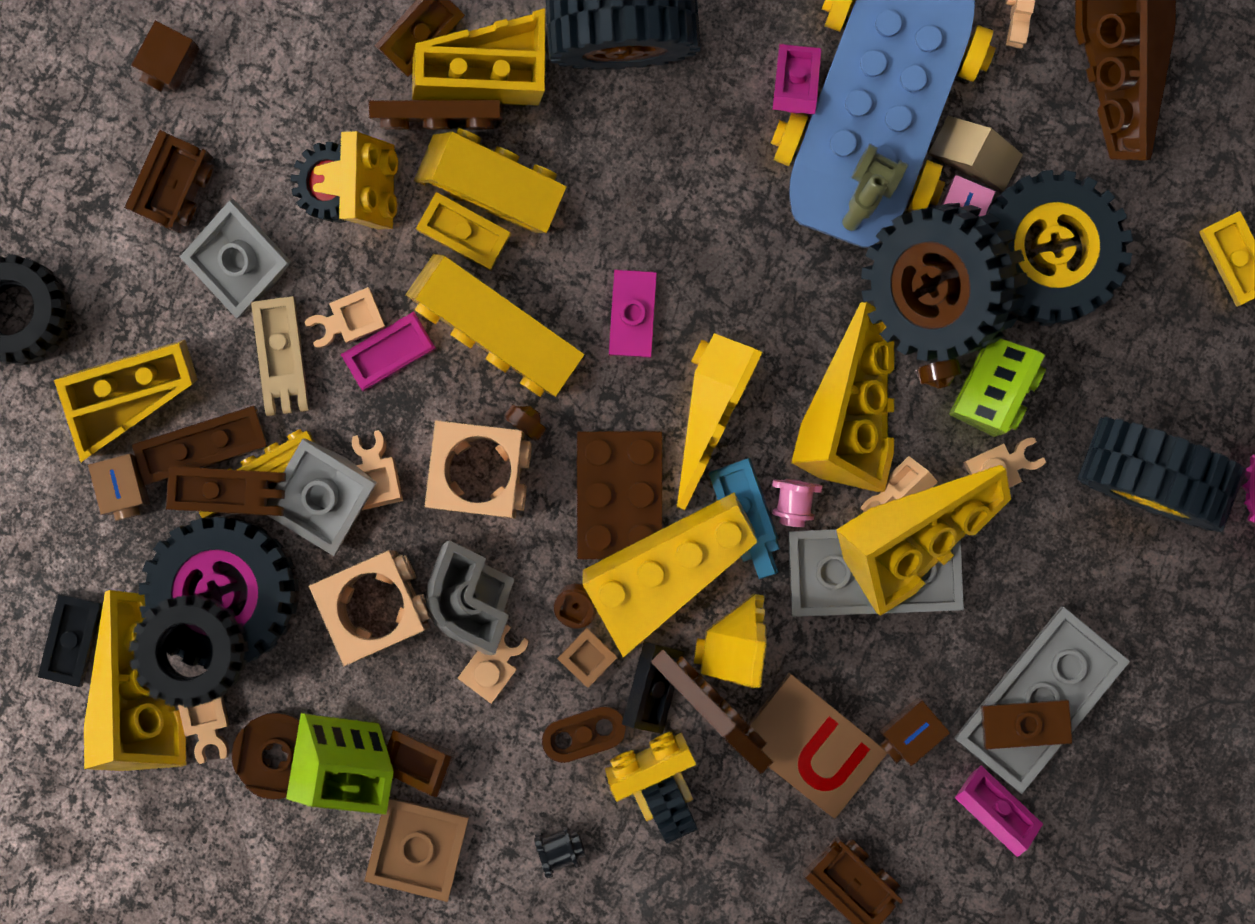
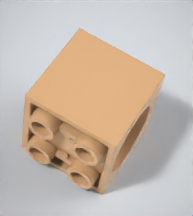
(453, 440)
(336, 591)

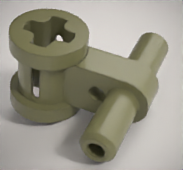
(876, 178)

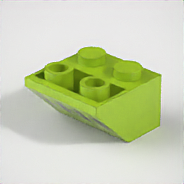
(997, 387)
(340, 765)

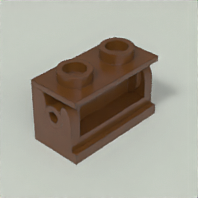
(170, 182)
(851, 884)

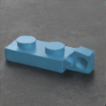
(742, 480)

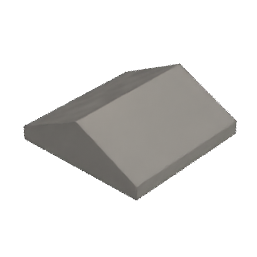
(235, 259)
(322, 495)

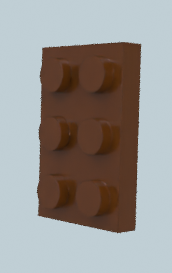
(436, 113)
(617, 490)
(714, 709)

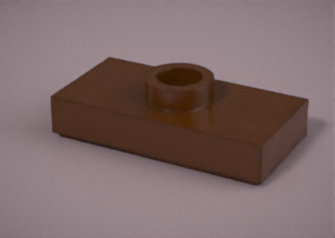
(1026, 724)

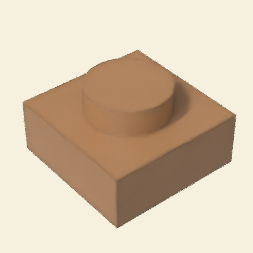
(587, 657)

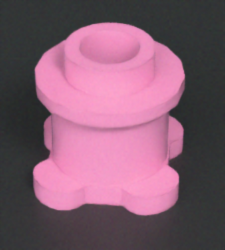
(795, 501)

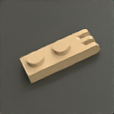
(280, 354)

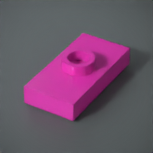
(632, 313)

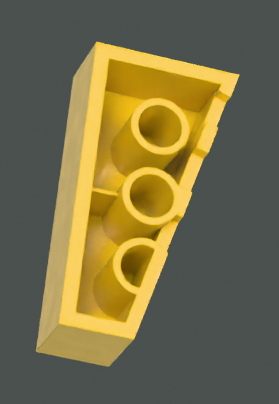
(493, 324)
(665, 570)

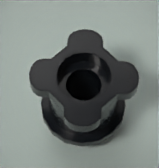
(559, 850)

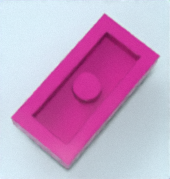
(797, 79)
(999, 811)

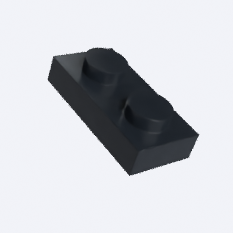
(70, 640)
(650, 691)

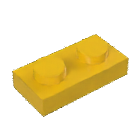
(463, 231)
(1233, 254)

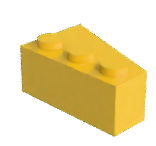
(484, 63)
(491, 180)
(122, 392)

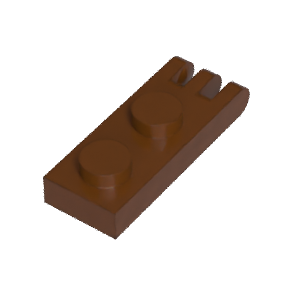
(223, 491)

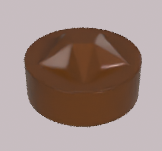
(939, 373)
(525, 419)
(574, 606)

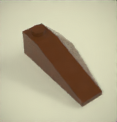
(1129, 64)

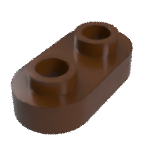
(584, 735)

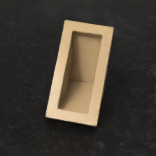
(976, 152)

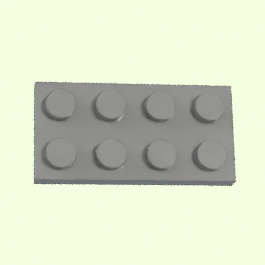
(826, 587)
(1059, 664)

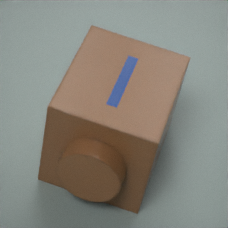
(119, 487)

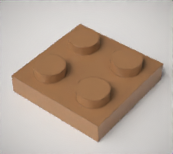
(417, 849)

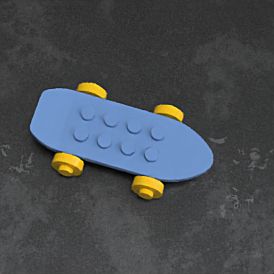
(881, 92)

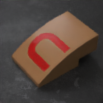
(815, 746)

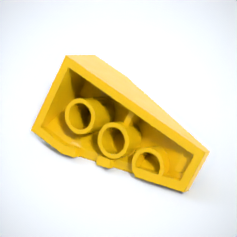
(716, 390)
(847, 420)
(904, 538)
(735, 644)
(122, 721)

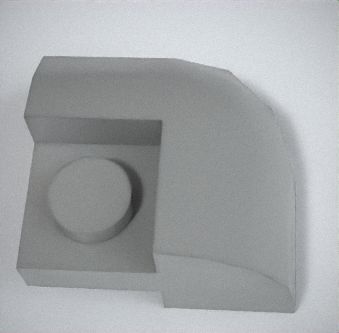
(468, 598)

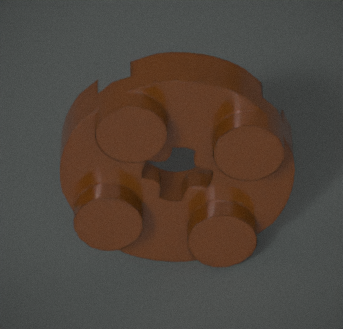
(249, 751)

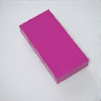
(388, 351)

